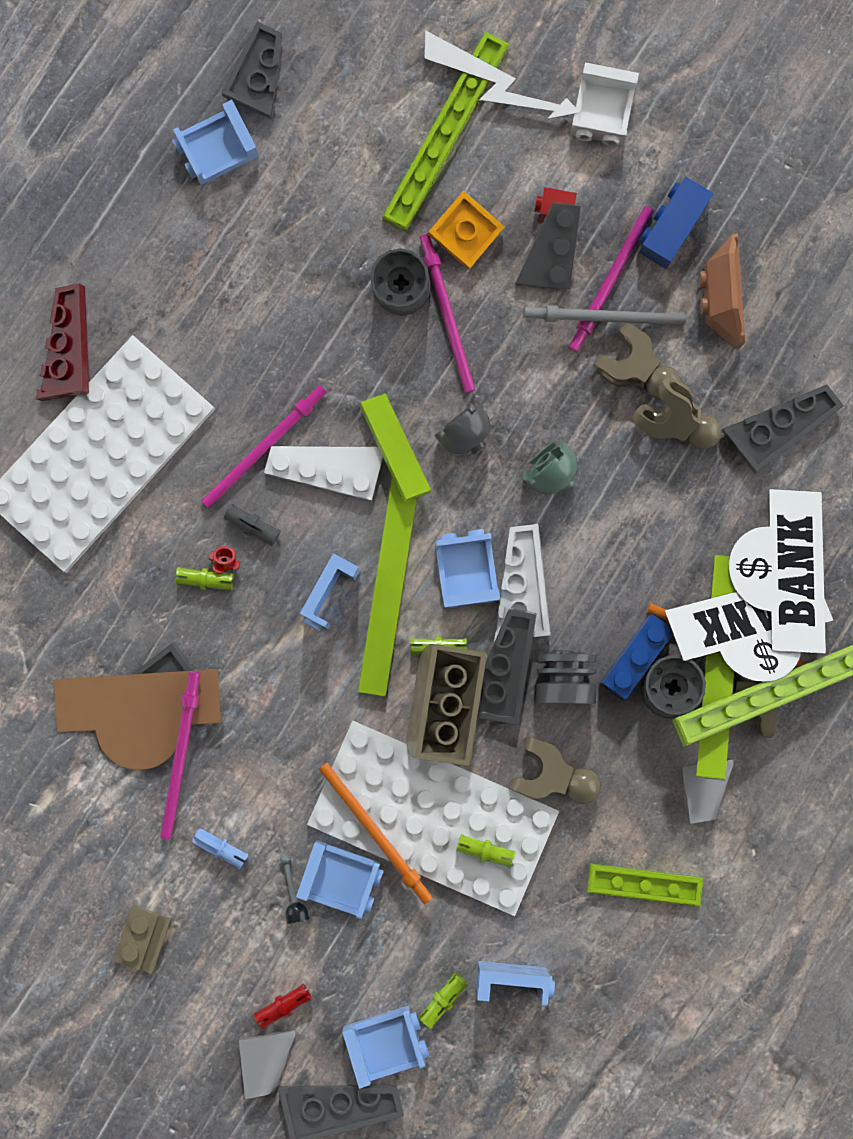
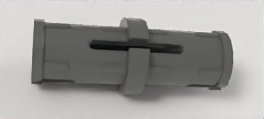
(267, 532)

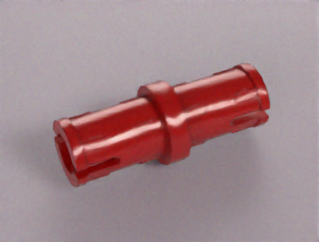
(282, 1006)

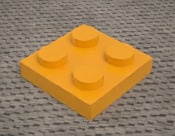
(465, 230)

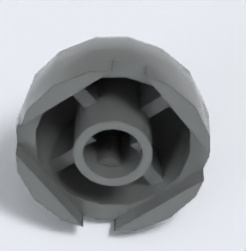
(466, 431)

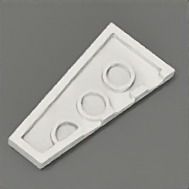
(335, 469)
(524, 578)

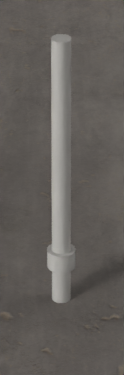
(552, 313)

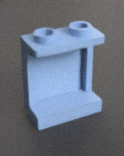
(216, 145)
(466, 569)
(323, 588)
(340, 879)
(513, 975)
(385, 1045)

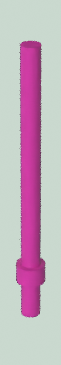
(433, 262)
(586, 327)
(302, 408)
(189, 702)

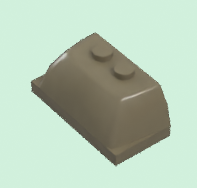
(445, 704)

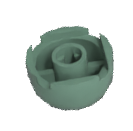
(553, 469)

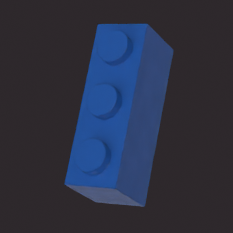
(674, 222)
(636, 657)

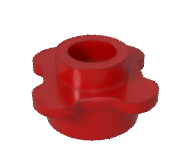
(224, 553)

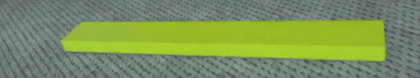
(442, 137)
(387, 594)
(719, 684)
(764, 697)

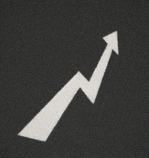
(452, 56)

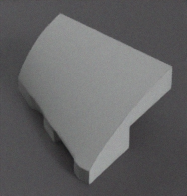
(702, 795)
(264, 1061)

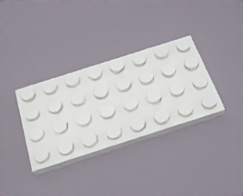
(100, 453)
(425, 810)

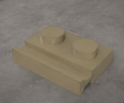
(142, 939)

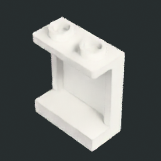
(604, 104)

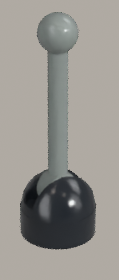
(296, 911)

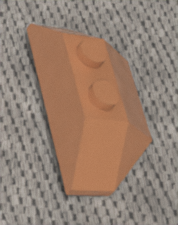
(723, 293)

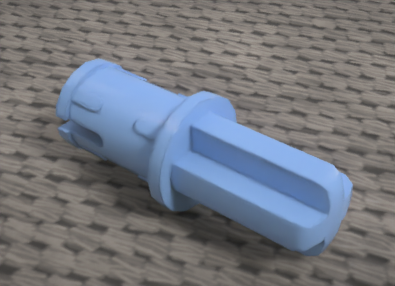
(219, 848)

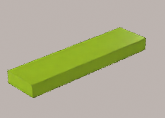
(395, 447)
(645, 884)

